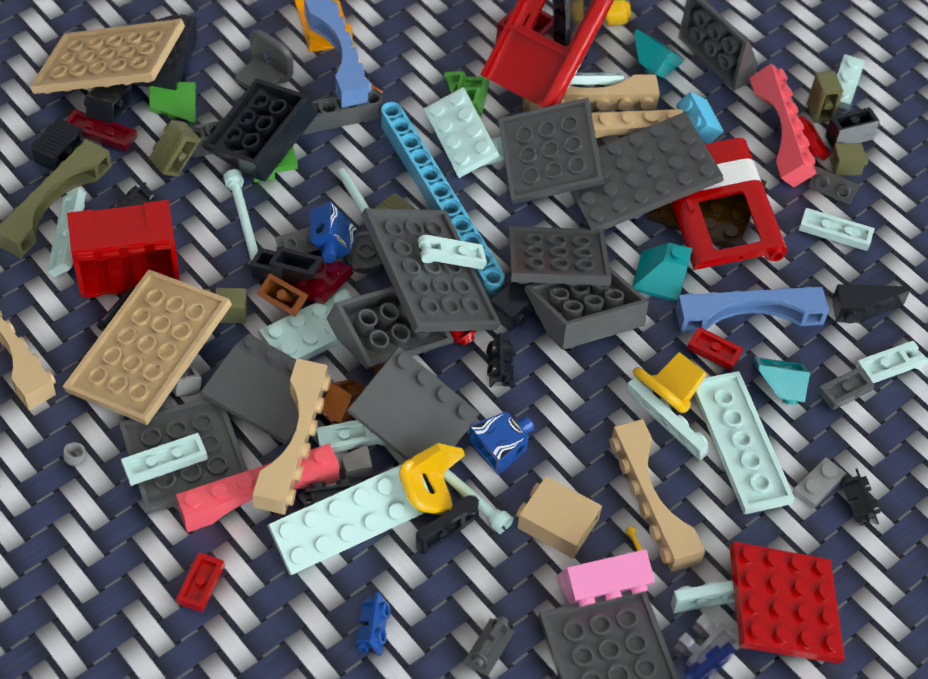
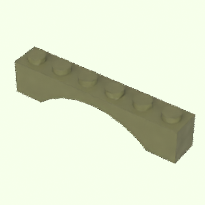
(82, 167)

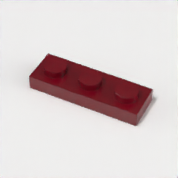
(107, 133)

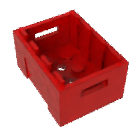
(120, 245)

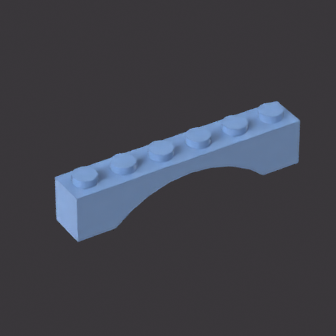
(349, 80)
(799, 305)

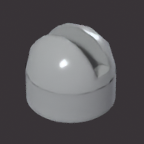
(78, 452)

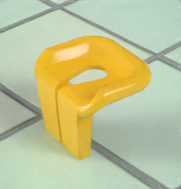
(674, 382)
(433, 463)

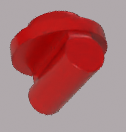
(462, 337)

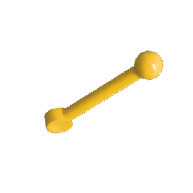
(631, 531)

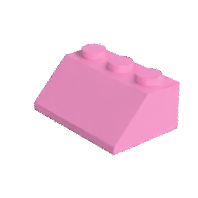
(606, 578)

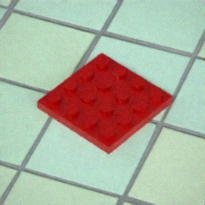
(785, 603)

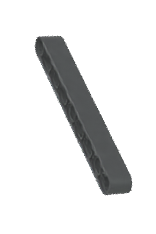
(329, 116)

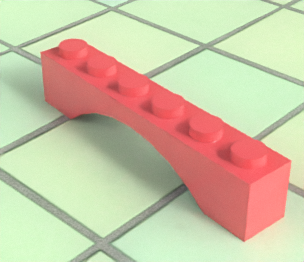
(794, 159)
(212, 501)

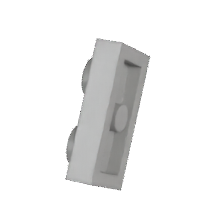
(819, 483)

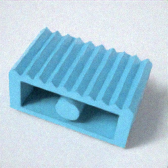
(701, 117)

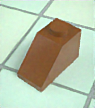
(282, 295)
(340, 398)

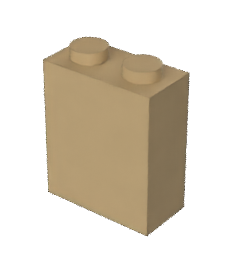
(558, 516)

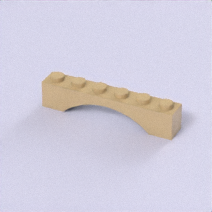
(635, 93)
(629, 121)
(28, 377)
(276, 481)
(677, 540)

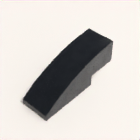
(285, 264)

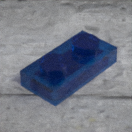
(716, 659)

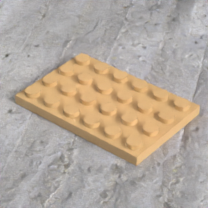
(108, 57)
(147, 346)

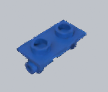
(375, 613)

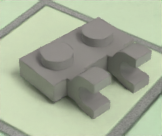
(714, 635)

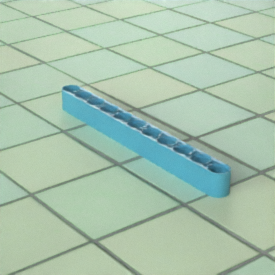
(436, 188)

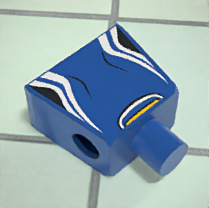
(331, 232)
(500, 439)

